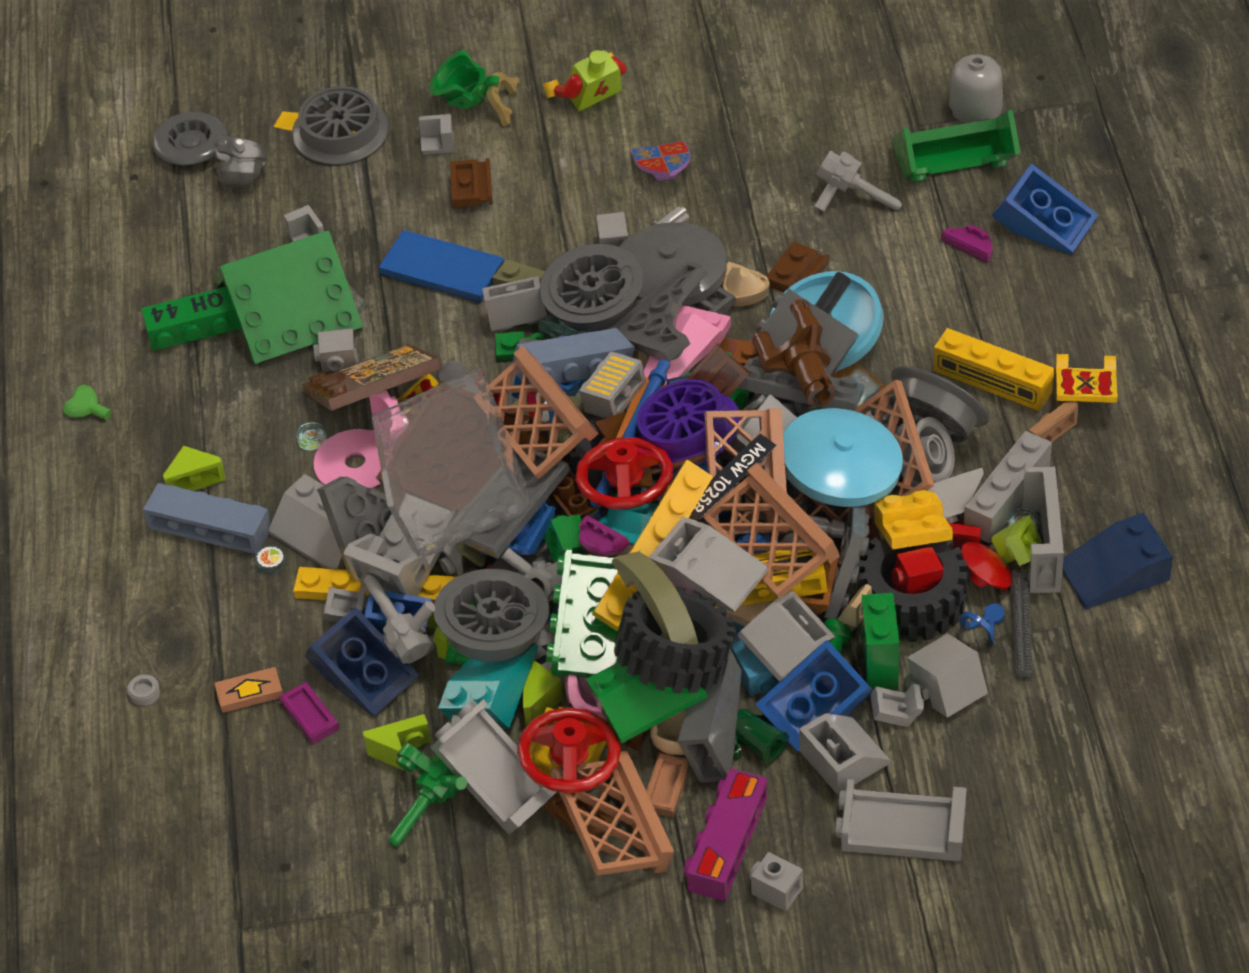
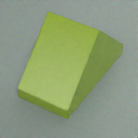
(194, 470)
(540, 692)

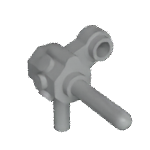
(841, 174)
(541, 573)
(402, 631)

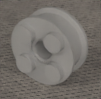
(937, 450)

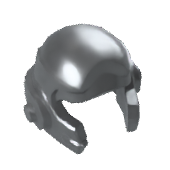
(241, 161)

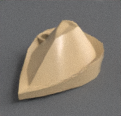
(745, 284)

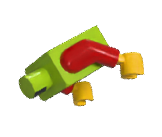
(590, 80)

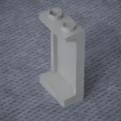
(1046, 559)
(490, 763)
(902, 823)

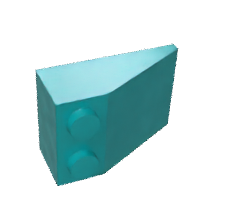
(495, 682)

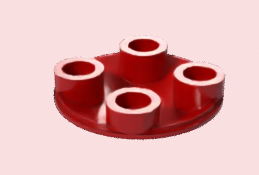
(986, 566)

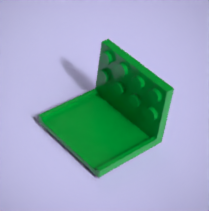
(289, 296)

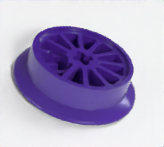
(676, 418)

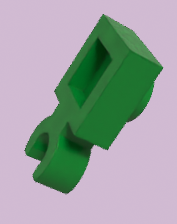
(507, 343)

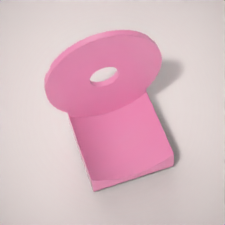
(333, 453)

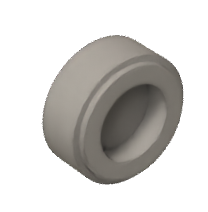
(143, 690)

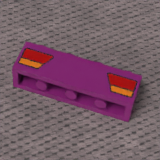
(726, 834)

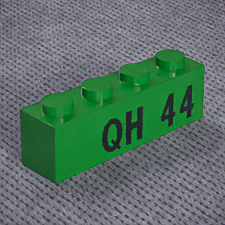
(190, 318)

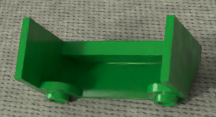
(957, 147)

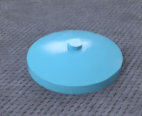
(856, 309)
(841, 457)

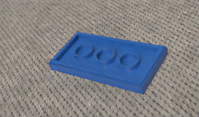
(440, 265)

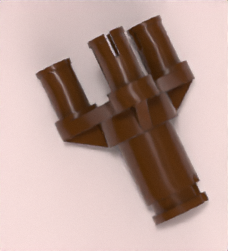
(800, 355)

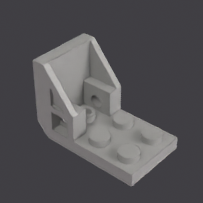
(389, 560)

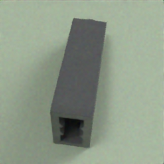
(710, 727)

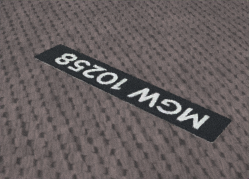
(732, 474)

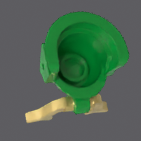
(466, 85)

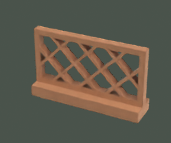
(557, 401)
(909, 435)
(774, 463)
(794, 520)
(638, 813)

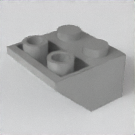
(785, 634)
(840, 750)

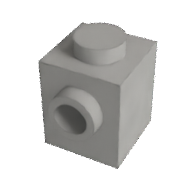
(335, 350)
(776, 881)

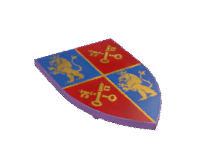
(662, 160)

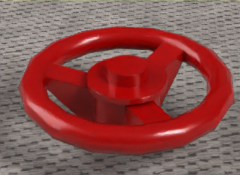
(624, 466)
(568, 748)

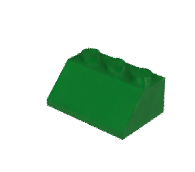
(633, 705)

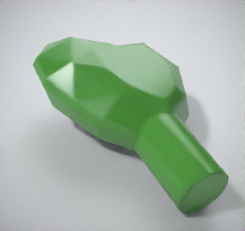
(85, 402)

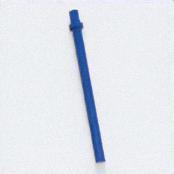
(656, 379)

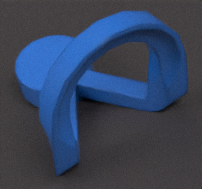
(993, 615)

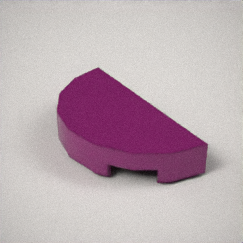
(970, 240)
(599, 539)

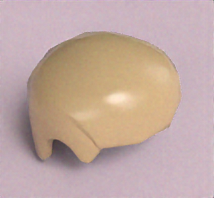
(666, 734)

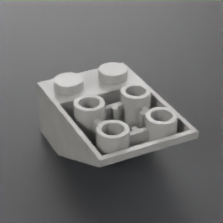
(708, 563)

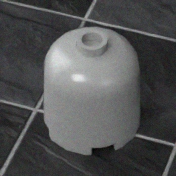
(976, 89)

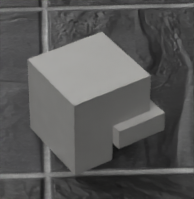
(947, 675)

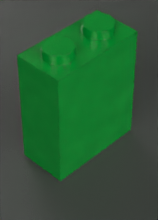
(880, 641)

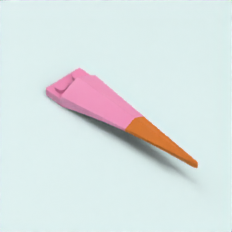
(703, 331)

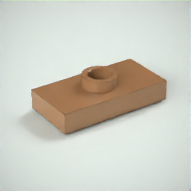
(1057, 422)

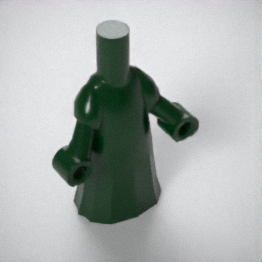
(759, 735)

